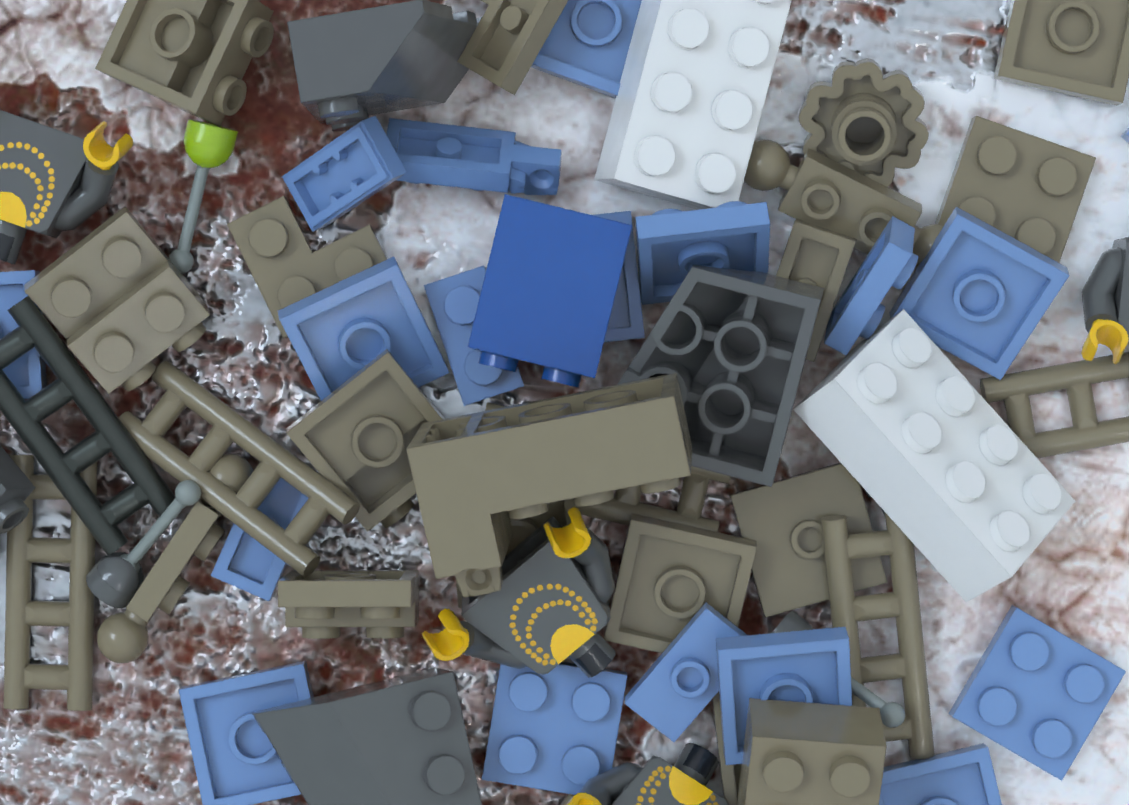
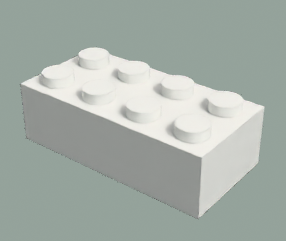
(692, 98)
(935, 457)

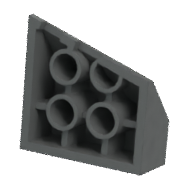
(379, 59)
(737, 361)
(378, 743)

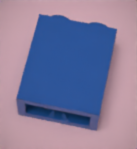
(549, 290)

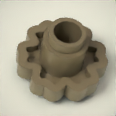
(865, 120)

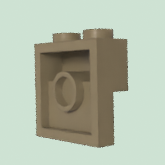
(189, 51)
(119, 302)
(362, 438)
(350, 598)

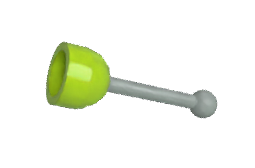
(208, 148)

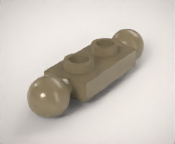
(835, 197)
(125, 634)

